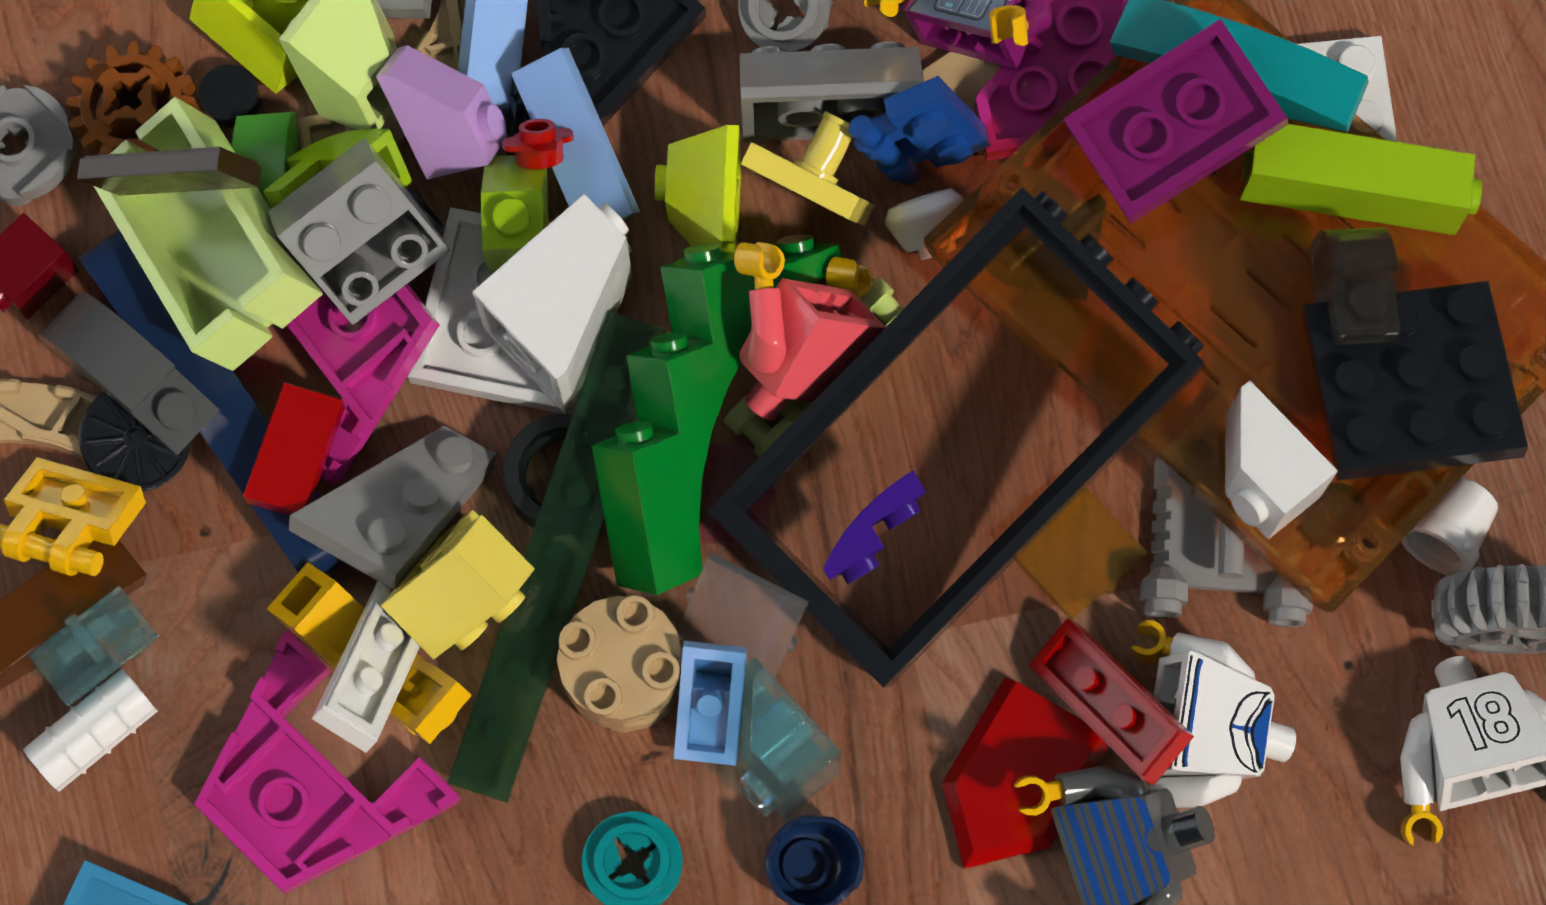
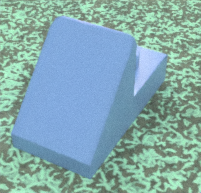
(710, 703)

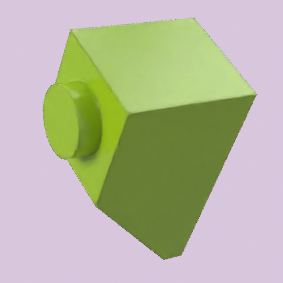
(511, 208)

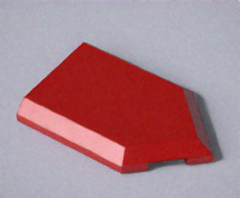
(1013, 739)

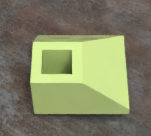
(337, 55)

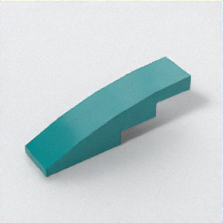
(1300, 80)

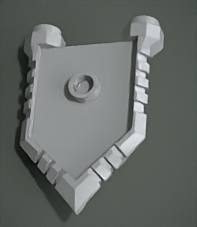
(1202, 553)

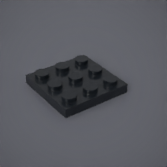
(1423, 400)

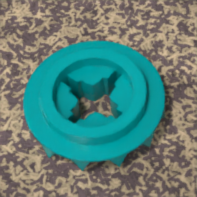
(637, 832)

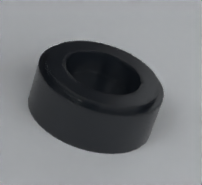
(229, 93)

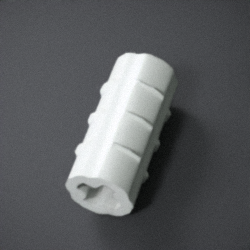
(90, 730)

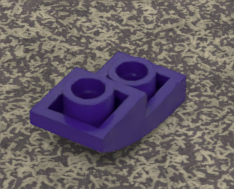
(859, 543)

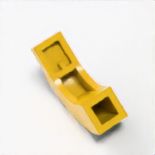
(324, 620)

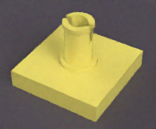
(815, 172)

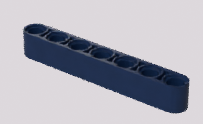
(240, 425)

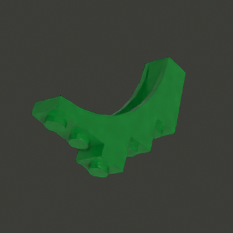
(678, 384)

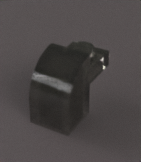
(1356, 278)

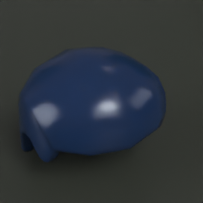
(814, 861)

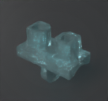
(93, 646)

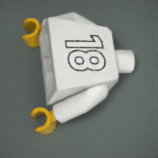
(1471, 743)

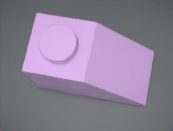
(441, 113)

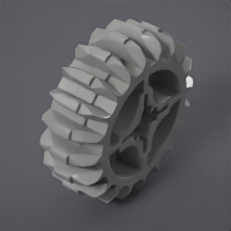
(1492, 610)

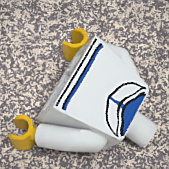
(1221, 706)

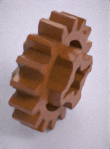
(125, 80)

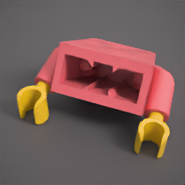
(801, 329)

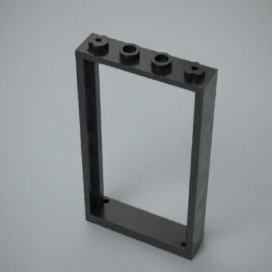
(1089, 263)

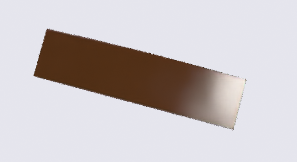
(42, 603)

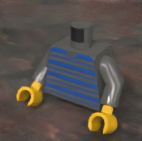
(1122, 836)

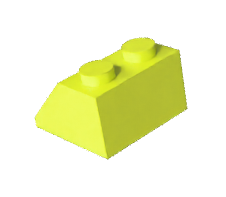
(251, 34)

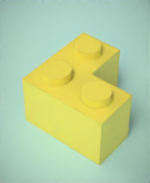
(459, 586)

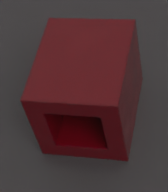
(30, 267)

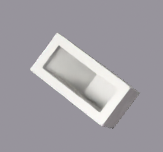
(1269, 464)

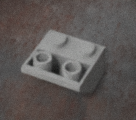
(357, 231)

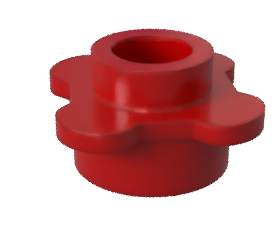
(538, 144)

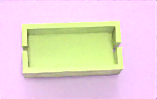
(210, 249)

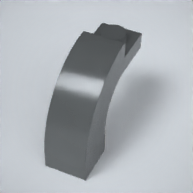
(129, 371)

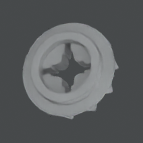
(794, 34)

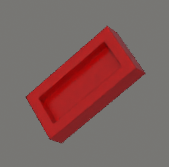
(294, 450)

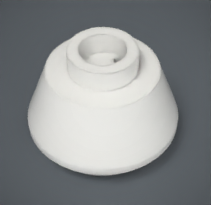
(918, 217)

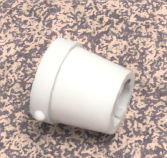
(1454, 529)

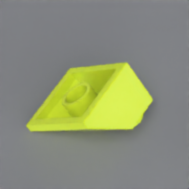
(703, 187)

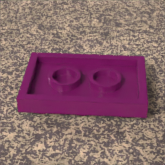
(1176, 121)

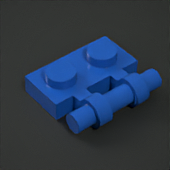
(919, 126)

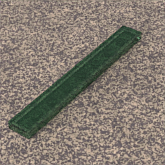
(561, 556)

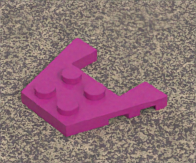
(363, 363)
(288, 801)

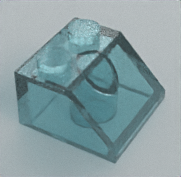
(781, 748)

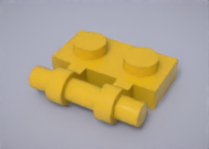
(73, 502)

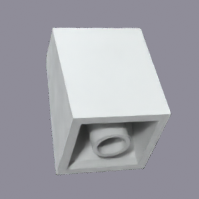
(555, 297)

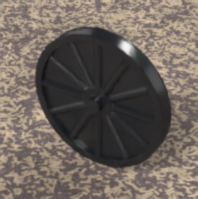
(123, 448)

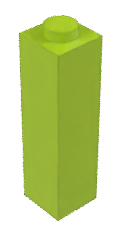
(1362, 179)

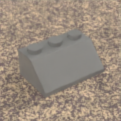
(791, 90)

